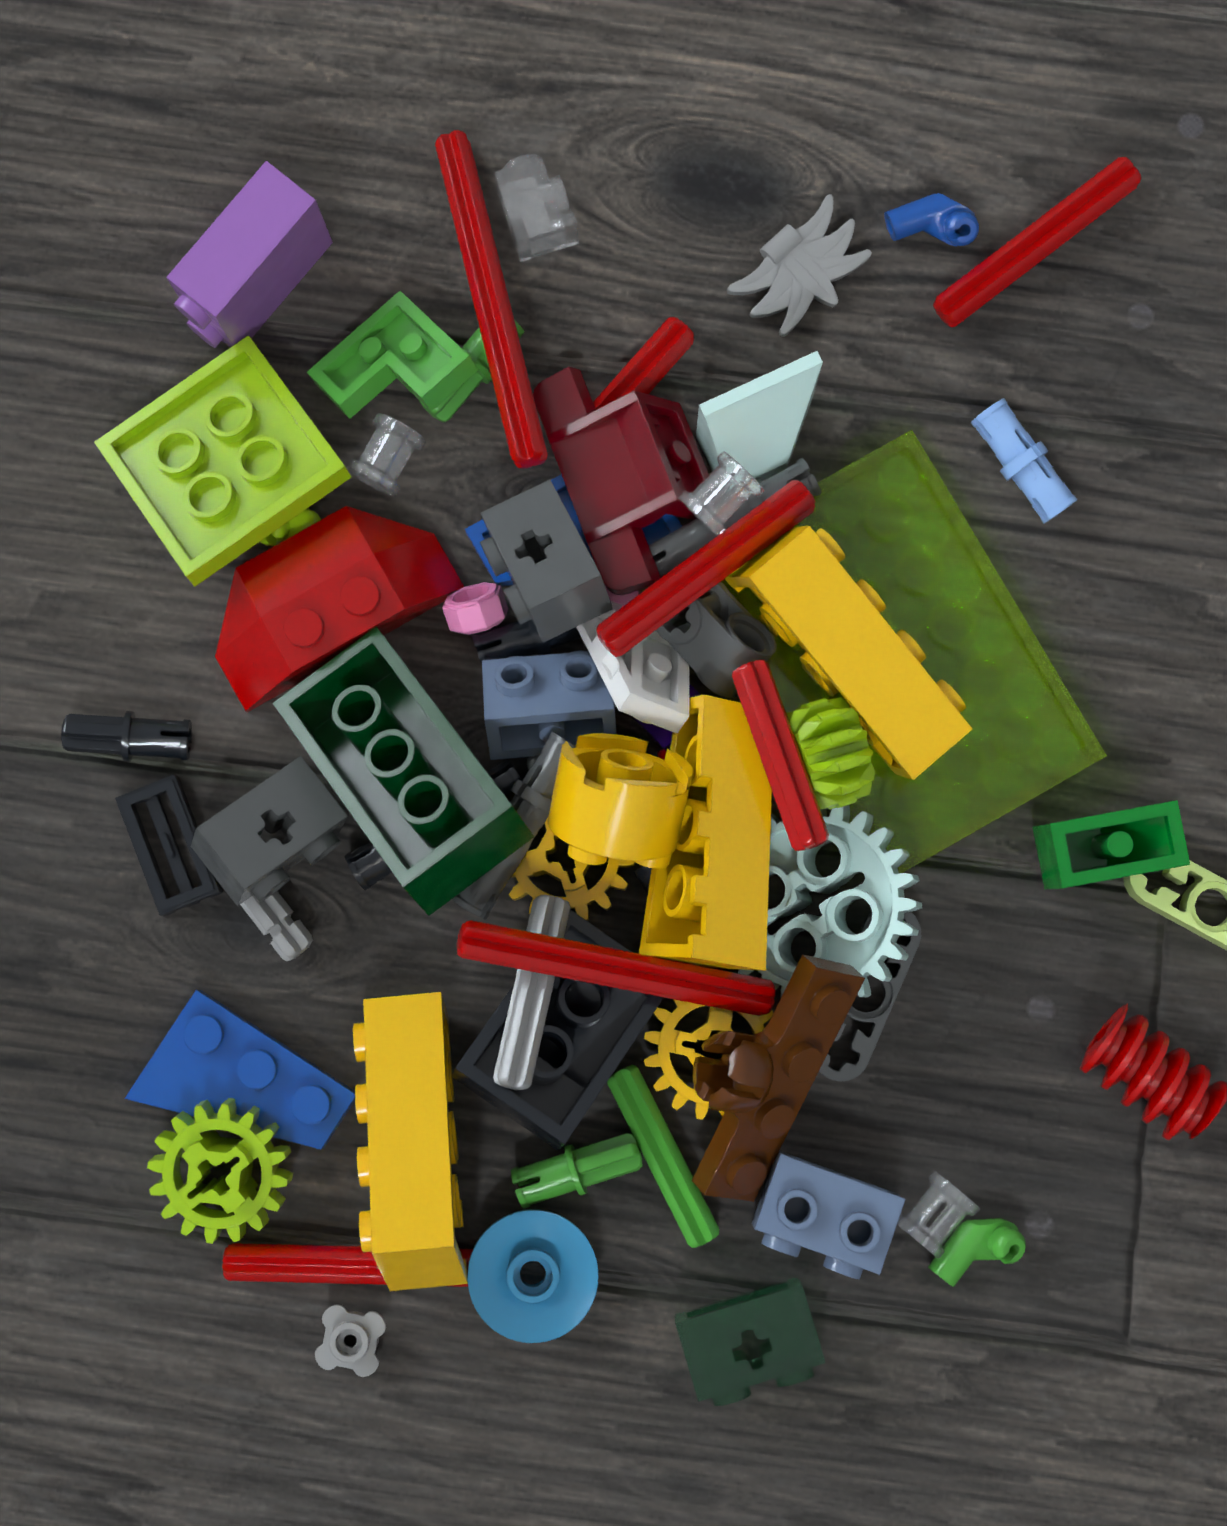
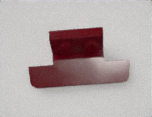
(620, 470)

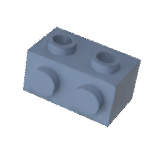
(541, 696)
(827, 1214)

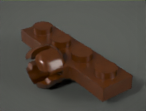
(769, 1076)

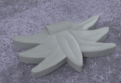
(801, 267)

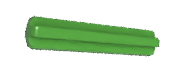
(663, 1156)

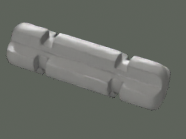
(274, 917)

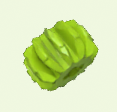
(833, 751)

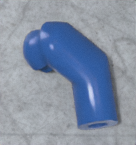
(935, 216)

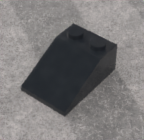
(580, 1048)

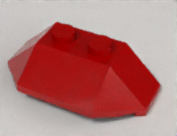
(322, 594)

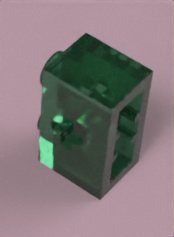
(716, 1328)

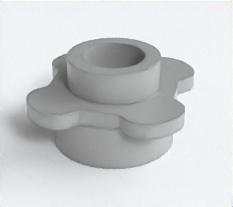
(366, 1329)

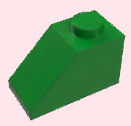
(1111, 845)

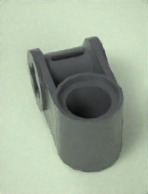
(718, 639)

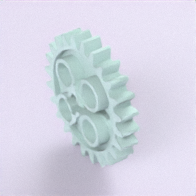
(833, 939)

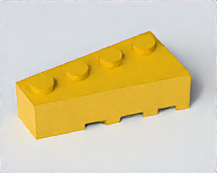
(854, 648)
(714, 892)
(409, 1142)

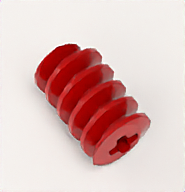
(1155, 1075)

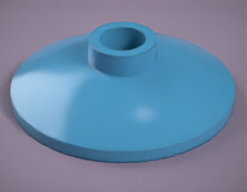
(532, 1310)

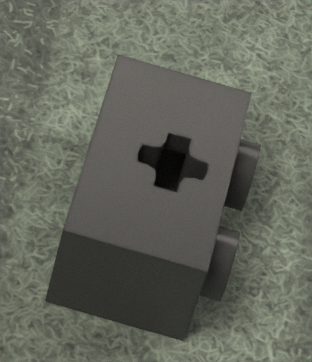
(545, 560)
(287, 802)

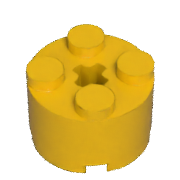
(619, 800)

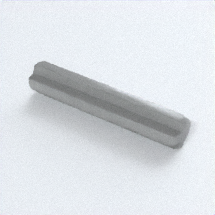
(529, 1002)

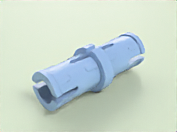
(1023, 460)

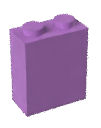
(249, 258)

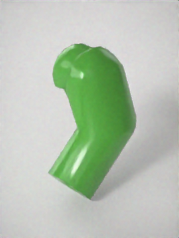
(978, 1241)

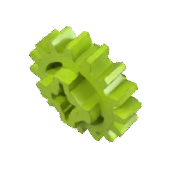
(232, 1191)

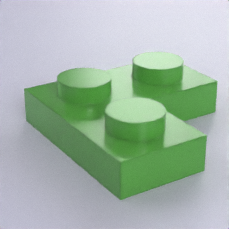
(391, 345)

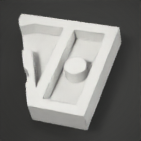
(644, 681)

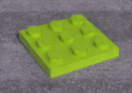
(222, 460)

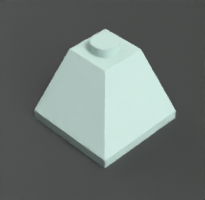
(760, 418)

